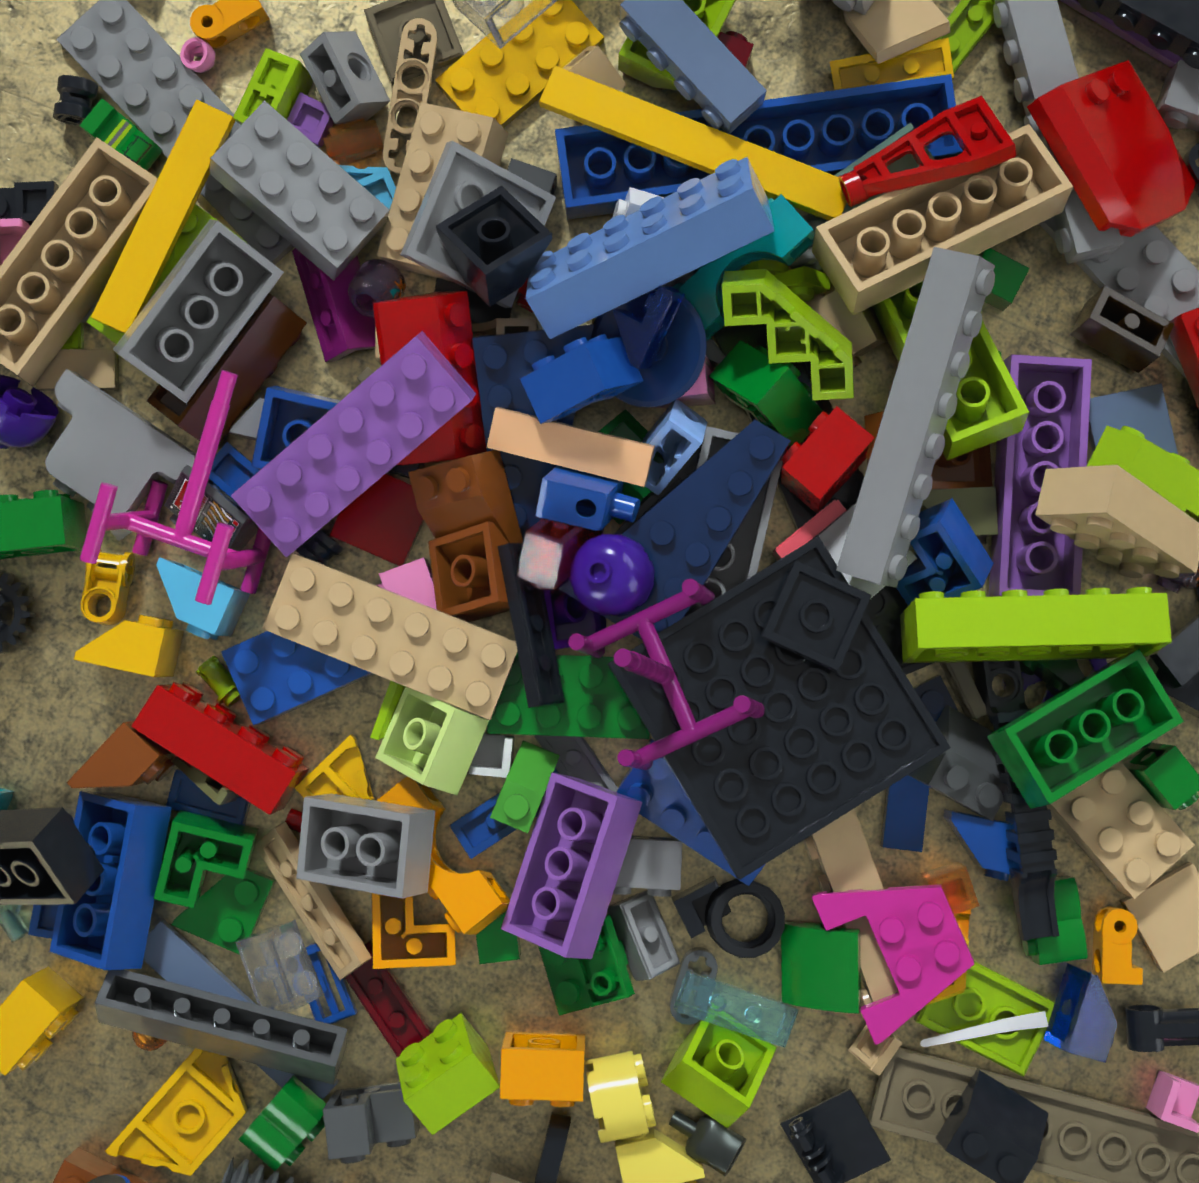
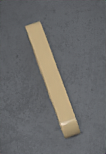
(404, 96)

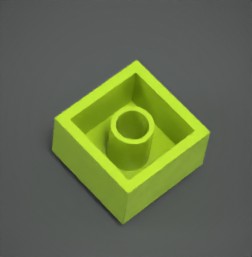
(446, 1073)

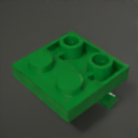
(593, 981)

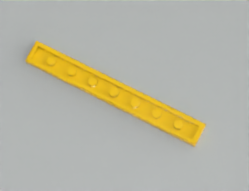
(689, 141)

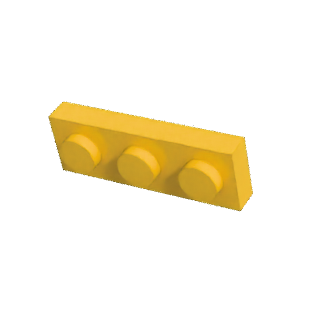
(921, 62)

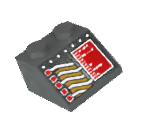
(215, 508)

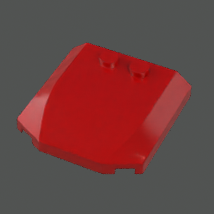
(1115, 149)

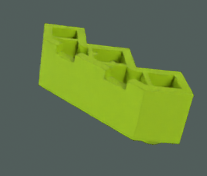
(793, 330)
(1158, 469)

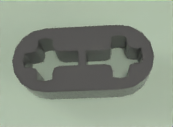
(691, 955)

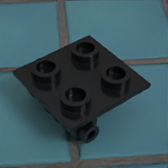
(835, 1140)

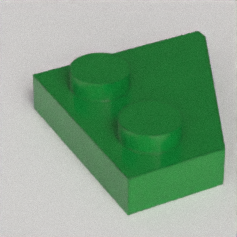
(228, 910)

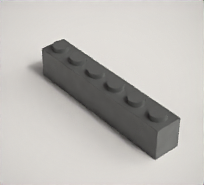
(221, 1025)

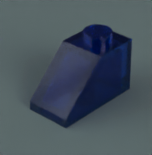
(1082, 1016)

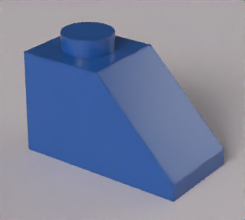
(984, 842)

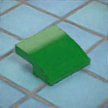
(821, 967)

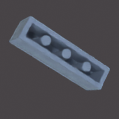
(695, 59)

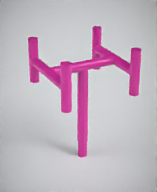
(145, 522)

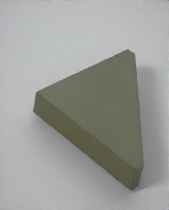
(213, 789)

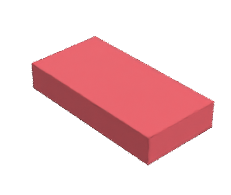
(810, 529)

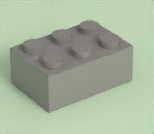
(366, 845)

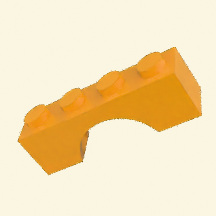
(470, 898)

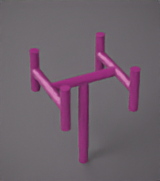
(661, 671)

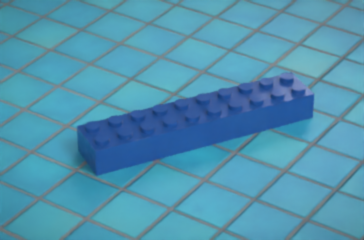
(813, 128)

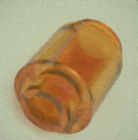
(353, 141)

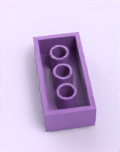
(571, 866)

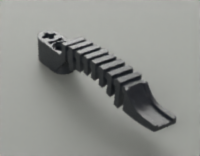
(1036, 875)

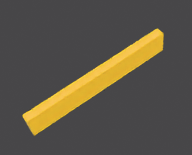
(163, 217)

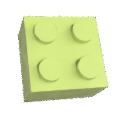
(431, 741)

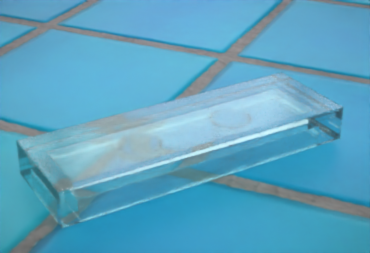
(735, 1009)

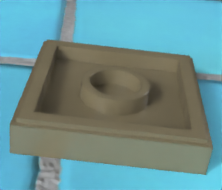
(387, 24)

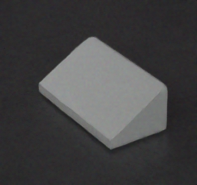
(643, 936)

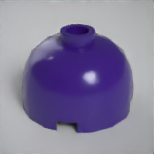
(23, 416)
(611, 574)

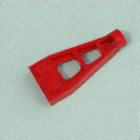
(974, 129)

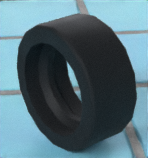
(773, 929)

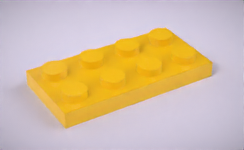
(514, 77)

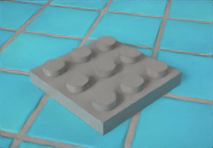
(457, 183)

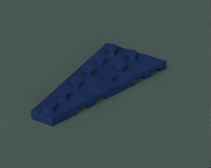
(499, 367)
(701, 516)

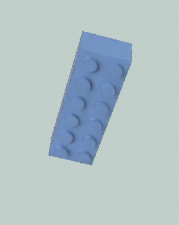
(649, 247)

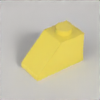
(655, 1160)

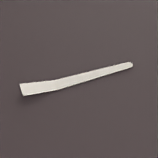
(1021, 1022)

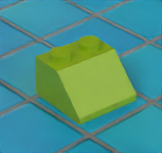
(719, 1070)

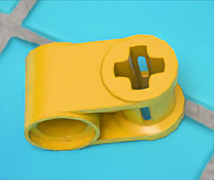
(108, 582)

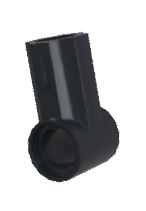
(1153, 1027)

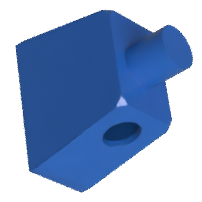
(584, 499)

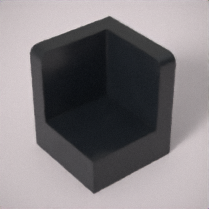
(692, 905)

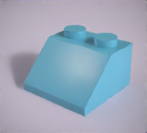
(202, 619)

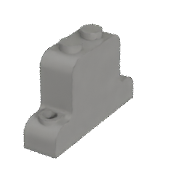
(109, 446)

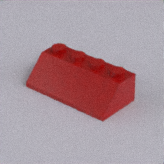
(447, 323)

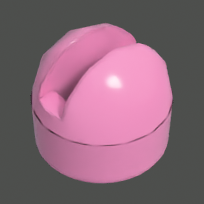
(197, 48)

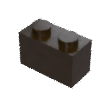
(1122, 329)

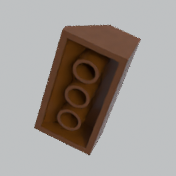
(250, 356)

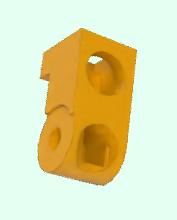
(226, 20)
(1112, 947)

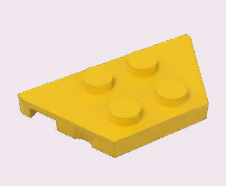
(185, 1116)

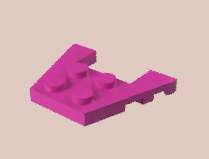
(916, 939)

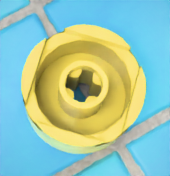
(618, 1097)

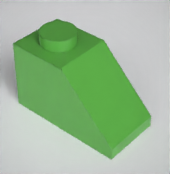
(524, 786)

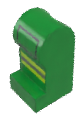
(120, 134)

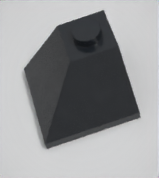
(494, 244)

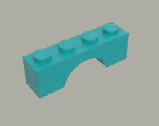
(784, 245)

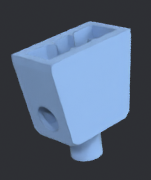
(676, 438)

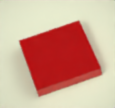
(382, 520)

